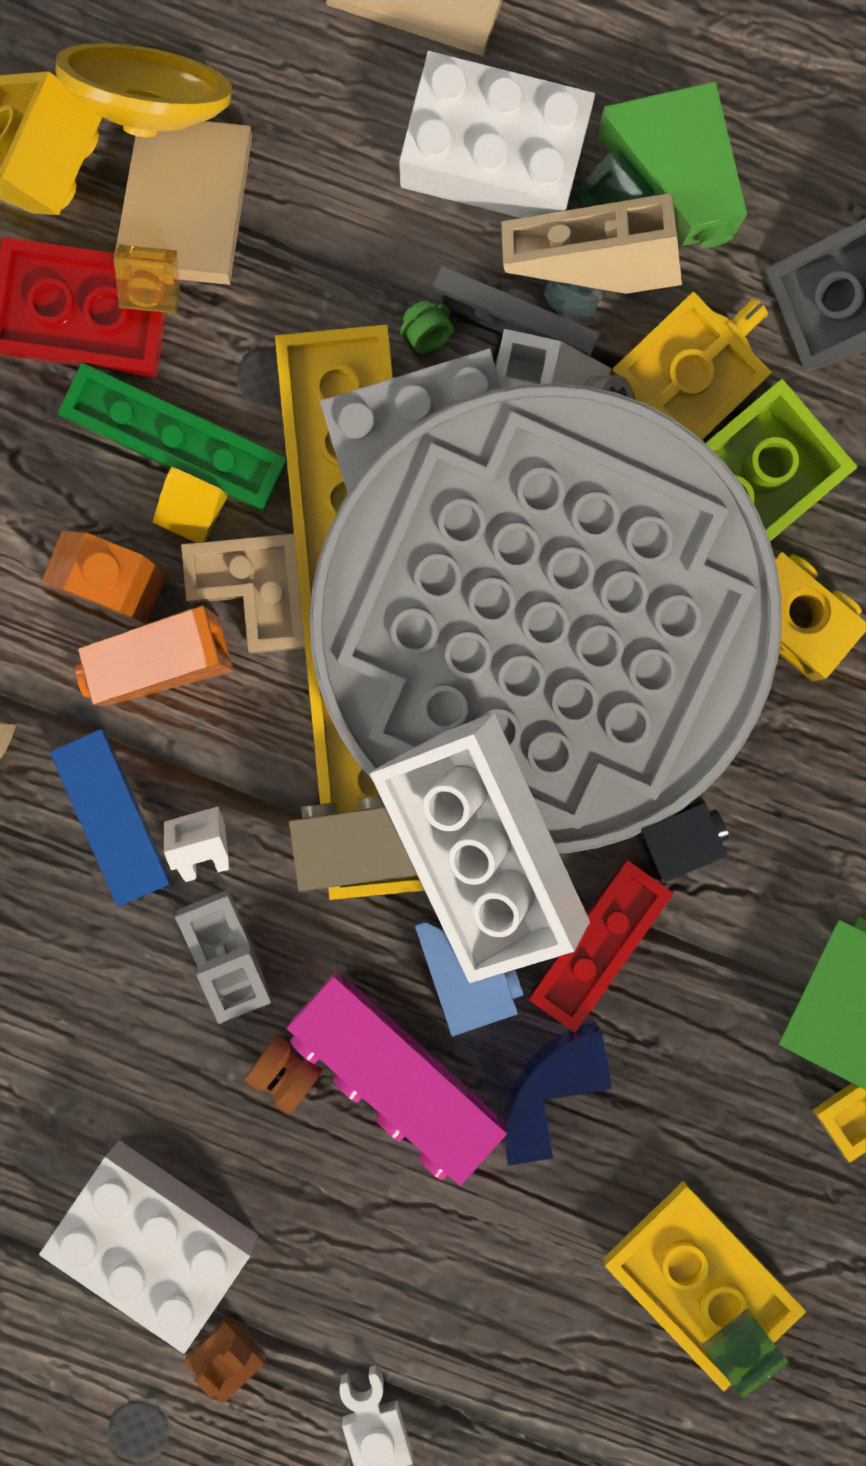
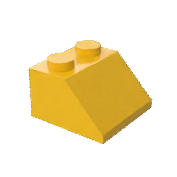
(42, 141)

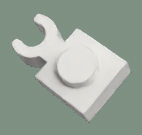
(375, 1430)

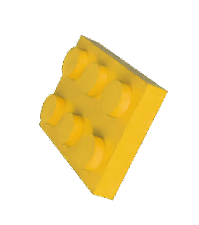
(698, 1276)

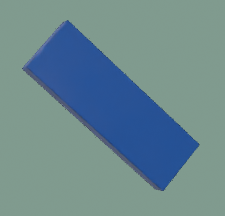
(110, 817)

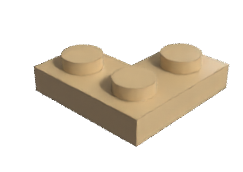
(260, 573)

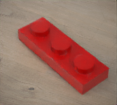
(615, 928)

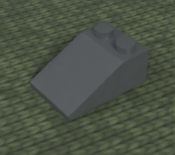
(825, 297)

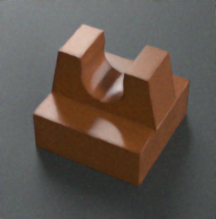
(224, 1360)

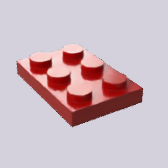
(65, 310)

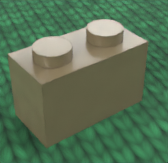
(347, 846)

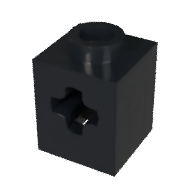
(684, 841)

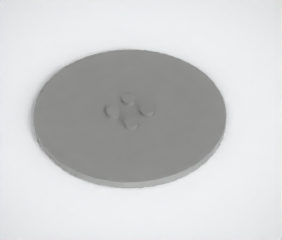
(571, 578)

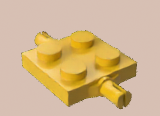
(696, 364)

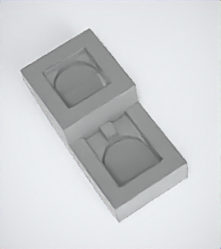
(223, 956)

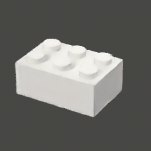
(494, 138)
(150, 1246)

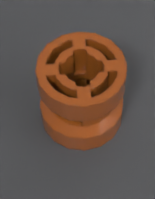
(294, 1081)

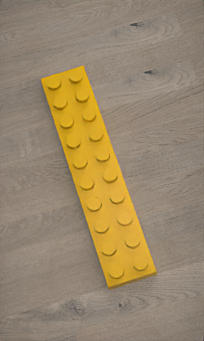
(311, 370)

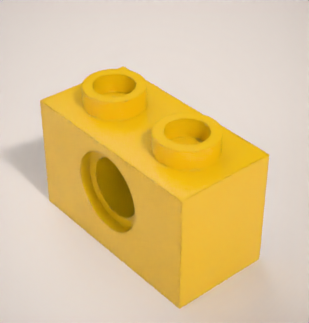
(833, 625)

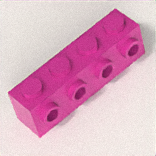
(397, 1078)

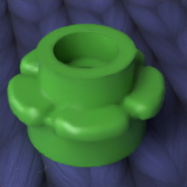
(426, 326)

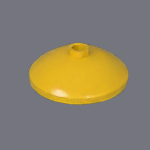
(142, 86)

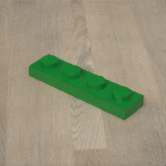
(173, 437)

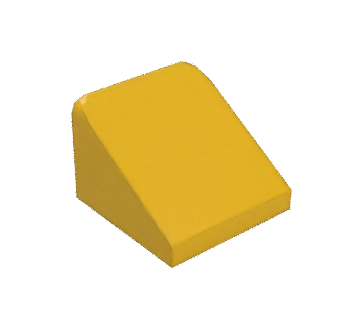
(188, 506)

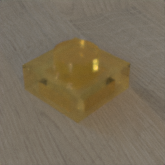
(147, 278)

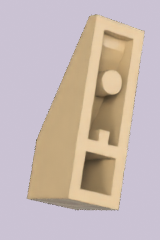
(601, 247)

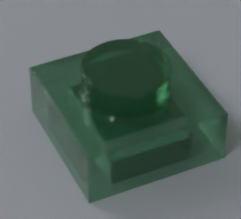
(613, 182)
(745, 1353)

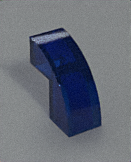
(560, 1069)

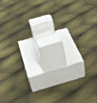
(195, 840)

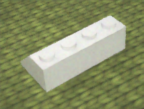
(482, 850)

